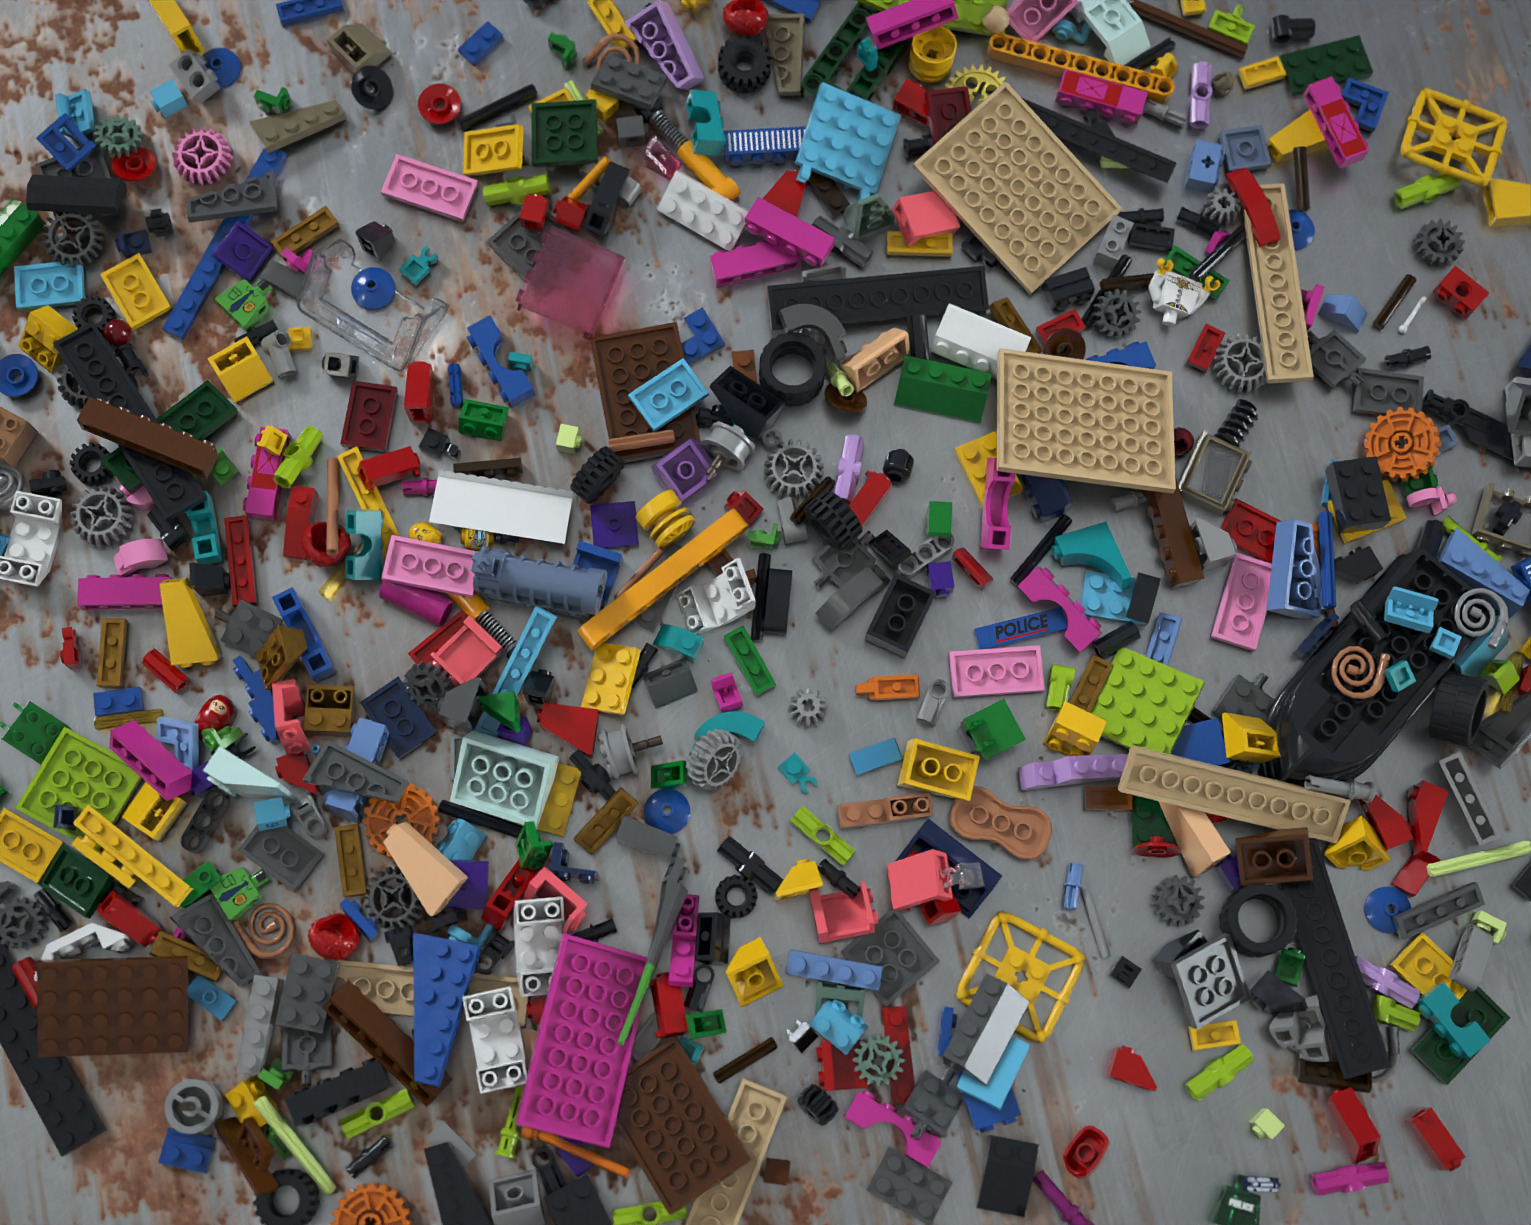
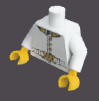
(1176, 294)

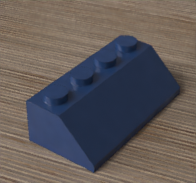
(1047, 495)
(933, 837)

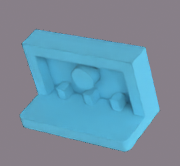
(79, 109)
(1410, 609)
(461, 841)
(839, 1025)

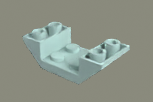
(1116, 27)

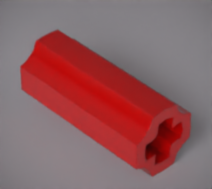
(167, 673)
(25, 971)

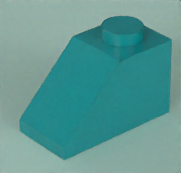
(679, 642)

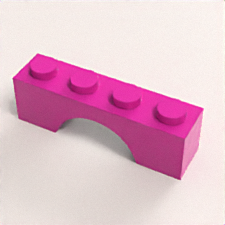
(995, 523)
(1080, 629)
(866, 1111)

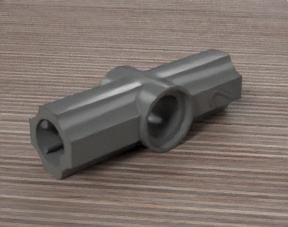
(845, 242)

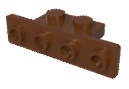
(249, 1151)

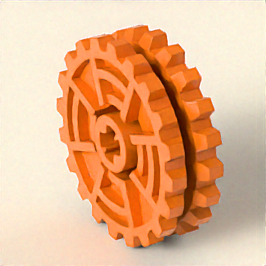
(1416, 455)
(413, 805)
(372, 1202)

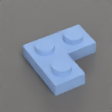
(183, 736)

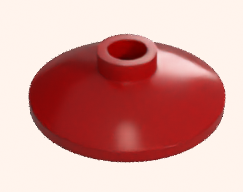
(439, 95)
(136, 166)
(1157, 848)

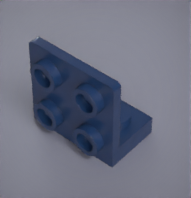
(560, 858)

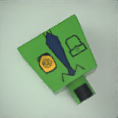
(245, 303)
(239, 891)

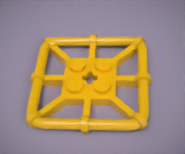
(1465, 135)
(1035, 970)

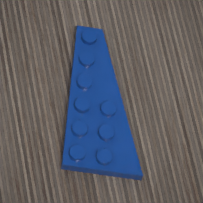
(441, 980)

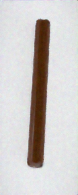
(1189, 28)

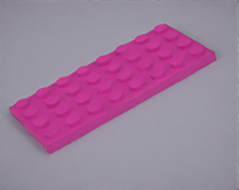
(576, 1057)

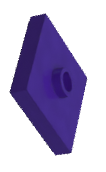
(242, 251)
(614, 525)
(475, 889)

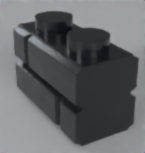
(1068, 288)
(712, 938)

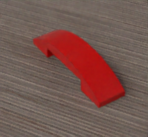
(1256, 206)

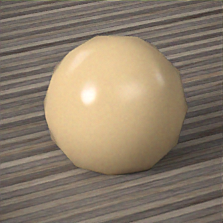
(996, 19)

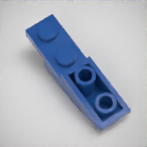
(262, 706)

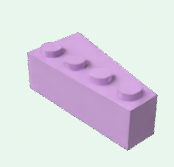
(664, 39)

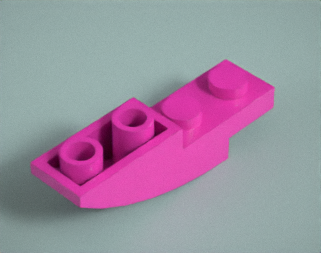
(684, 943)

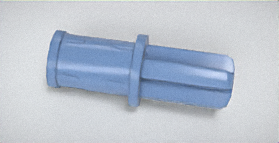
(1073, 885)

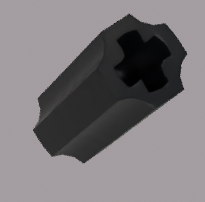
(918, 336)
(1432, 536)
(1116, 640)

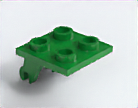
(994, 729)
(33, 731)

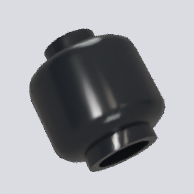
(898, 465)

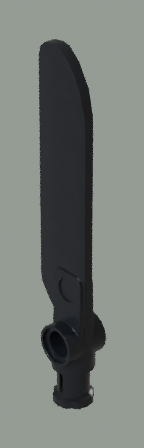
(1477, 426)

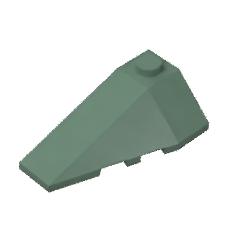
(868, 216)

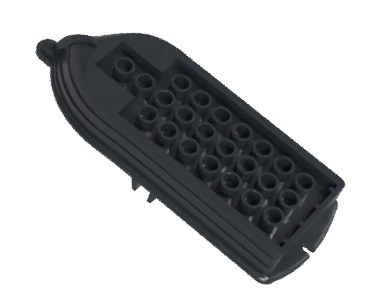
(1341, 735)

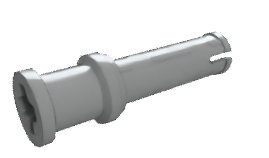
(1349, 789)

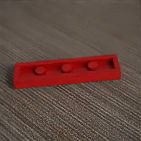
(240, 560)
(896, 1027)

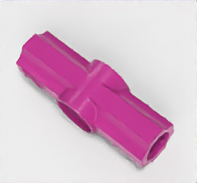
(1350, 1178)

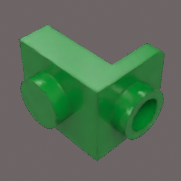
(562, 45)
(271, 103)
(1290, 966)

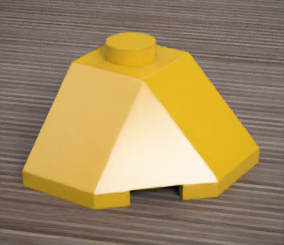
(1357, 846)

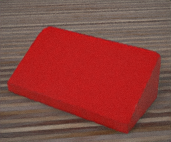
(972, 568)
(1414, 874)

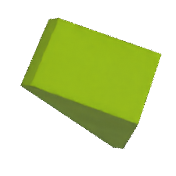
(1500, 675)

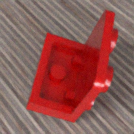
(838, 1068)

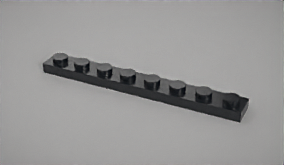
(1105, 144)

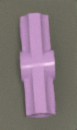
(1200, 85)
(849, 467)
(1387, 984)

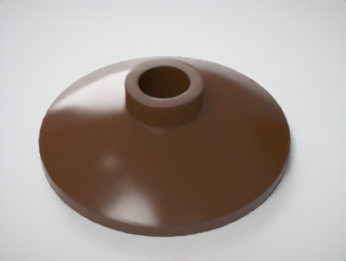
(1071, 339)
(853, 404)

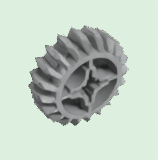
(1226, 363)
(783, 455)
(106, 499)
(714, 759)

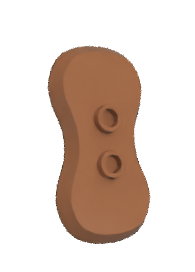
(1019, 829)

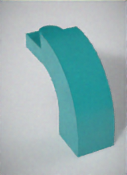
(737, 723)

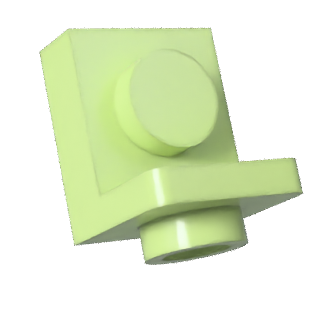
(1490, 923)

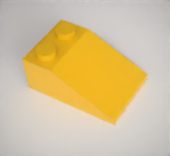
(938, 770)

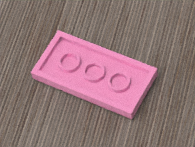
(429, 187)
(429, 566)
(1243, 603)
(996, 671)

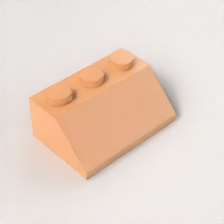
(876, 358)

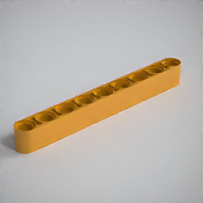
(1071, 61)
(662, 579)

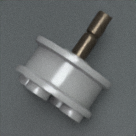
(727, 447)
(620, 750)
(193, 1106)

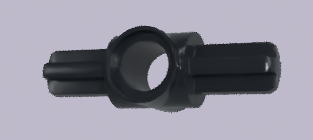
(594, 777)

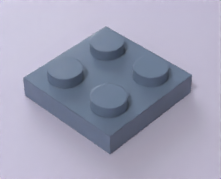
(1245, 148)

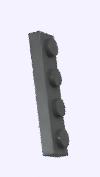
(1438, 910)

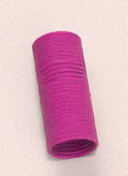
(419, 601)

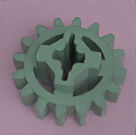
(118, 136)
(869, 1064)

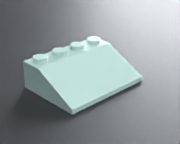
(241, 778)
(503, 778)

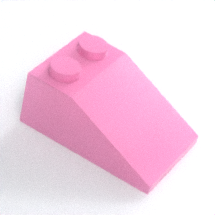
(1035, 17)

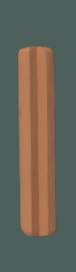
(641, 440)

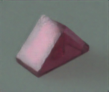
(660, 158)

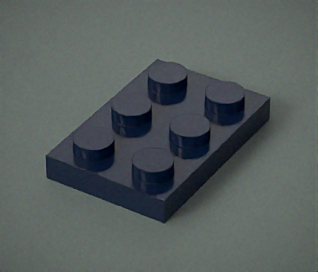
(401, 716)

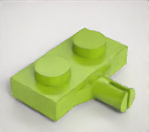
(1232, 25)

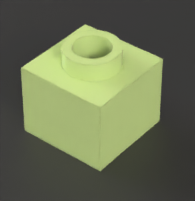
(568, 439)
(1266, 1124)

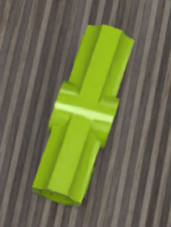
(515, 189)
(1425, 189)
(297, 457)
(834, 846)
(1219, 1072)
(363, 1120)
(633, 1215)

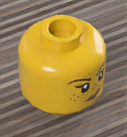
(425, 532)

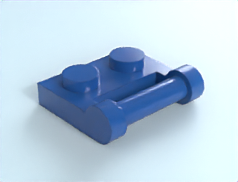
(61, 147)

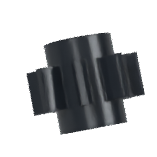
(158, 222)

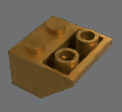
(280, 654)
(329, 710)

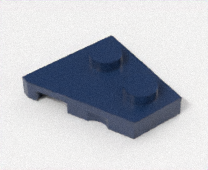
(1321, 631)

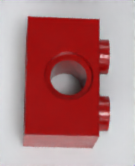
(1472, 292)

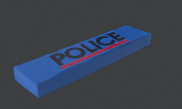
(1020, 629)

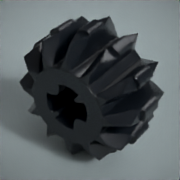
(818, 1104)

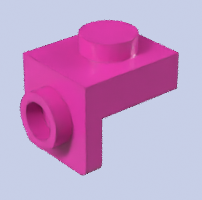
(297, 262)
(726, 692)

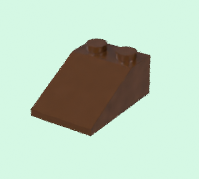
(1275, 857)

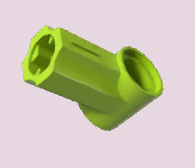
(1060, 682)
(1388, 1012)

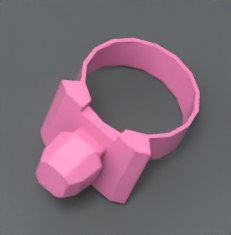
(1434, 496)

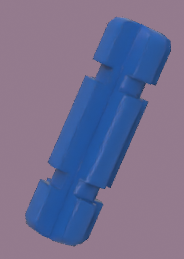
(455, 385)

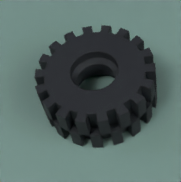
(744, 49)
(597, 474)

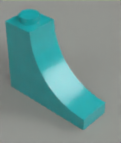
(1094, 548)

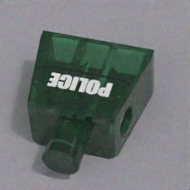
(1236, 1206)

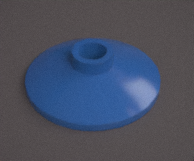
(229, 68)
(1305, 233)
(374, 297)
(13, 366)
(670, 822)
(1377, 904)

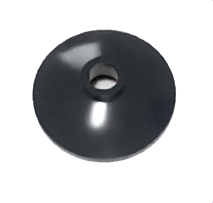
(379, 83)

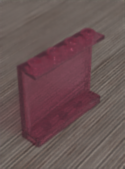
(570, 281)

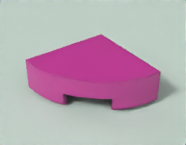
(1217, 238)

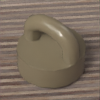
(1223, 83)

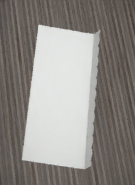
(501, 506)

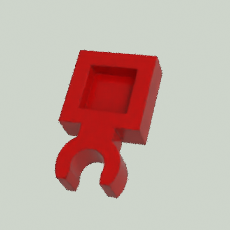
(70, 652)

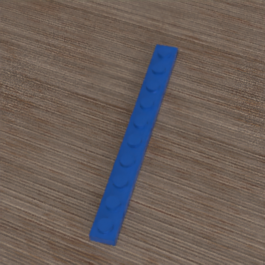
(209, 268)

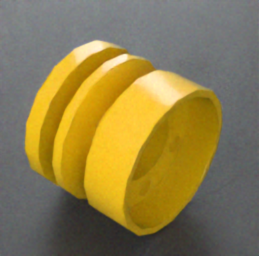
(932, 54)
(665, 519)

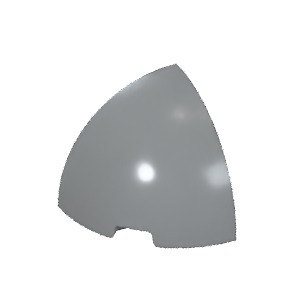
(1303, 1032)

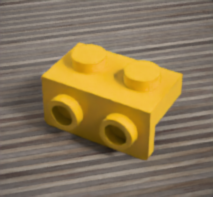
(243, 1099)

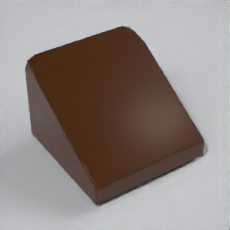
(777, 1171)

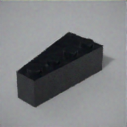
(338, 1093)
(453, 1189)

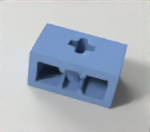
(1203, 155)

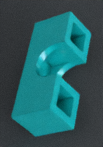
(708, 134)
(206, 534)
(366, 563)
(1437, 1006)

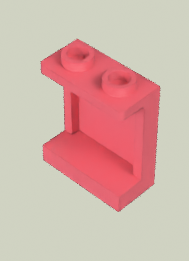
(924, 217)
(467, 653)
(289, 703)
(918, 880)
(547, 885)
(843, 917)

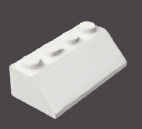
(974, 340)

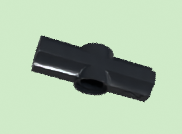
(750, 865)

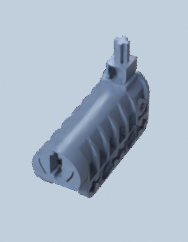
(538, 583)

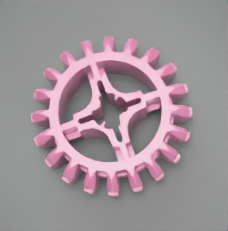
(210, 165)

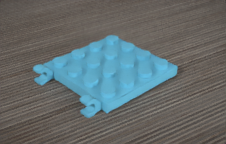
(847, 140)

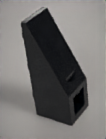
(606, 199)

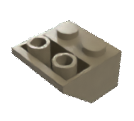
(357, 47)

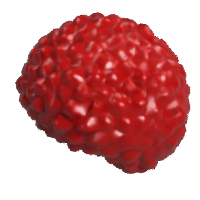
(745, 17)
(315, 542)
(334, 936)

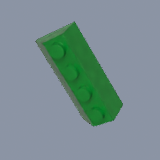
(17, 231)
(942, 389)

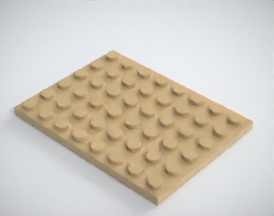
(1017, 187)
(1085, 421)

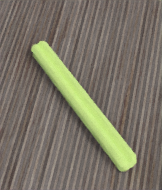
(1479, 858)
(295, 1145)

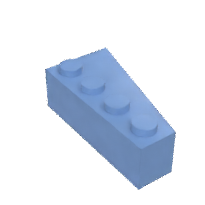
(1482, 571)
(1293, 572)
(368, 742)

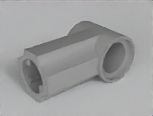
(277, 347)
(790, 531)
(933, 703)

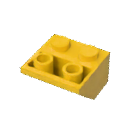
(40, 332)
(240, 369)
(1074, 731)
(1249, 739)
(152, 812)

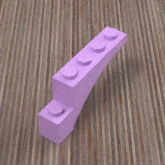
(1071, 771)

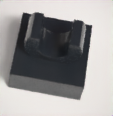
(1125, 972)
(802, 1036)

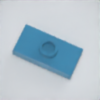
(211, 997)

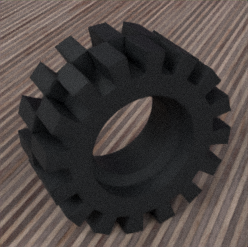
(91, 305)
(79, 461)
(736, 882)

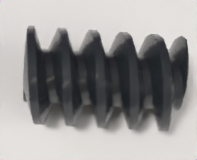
(1237, 423)

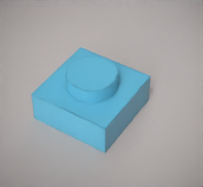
(1445, 643)

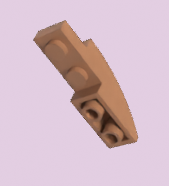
(885, 810)

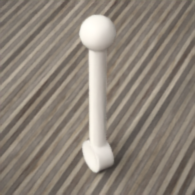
(1403, 328)

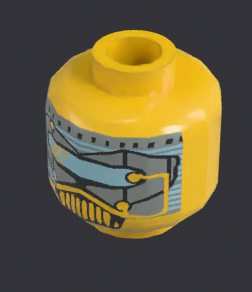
(475, 539)

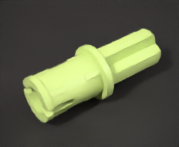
(839, 379)

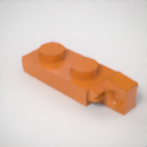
(890, 687)

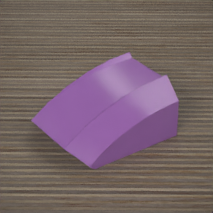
(683, 468)

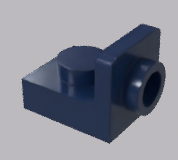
(133, 243)

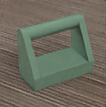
(839, 991)

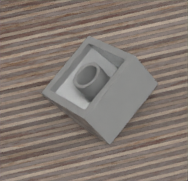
(1212, 545)
(517, 1200)

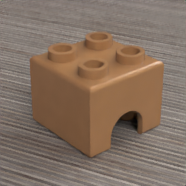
(15, 437)

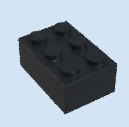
(1358, 495)
(900, 615)

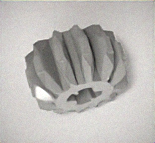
(1216, 201)
(798, 706)

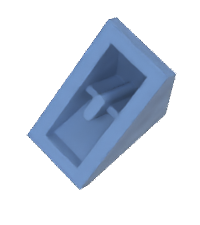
(1344, 311)

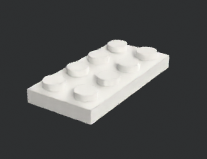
(703, 211)

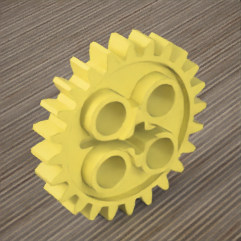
(976, 77)

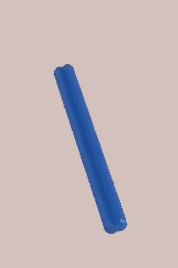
(1327, 560)

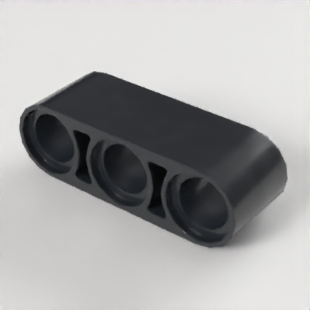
(778, 601)
(205, 833)

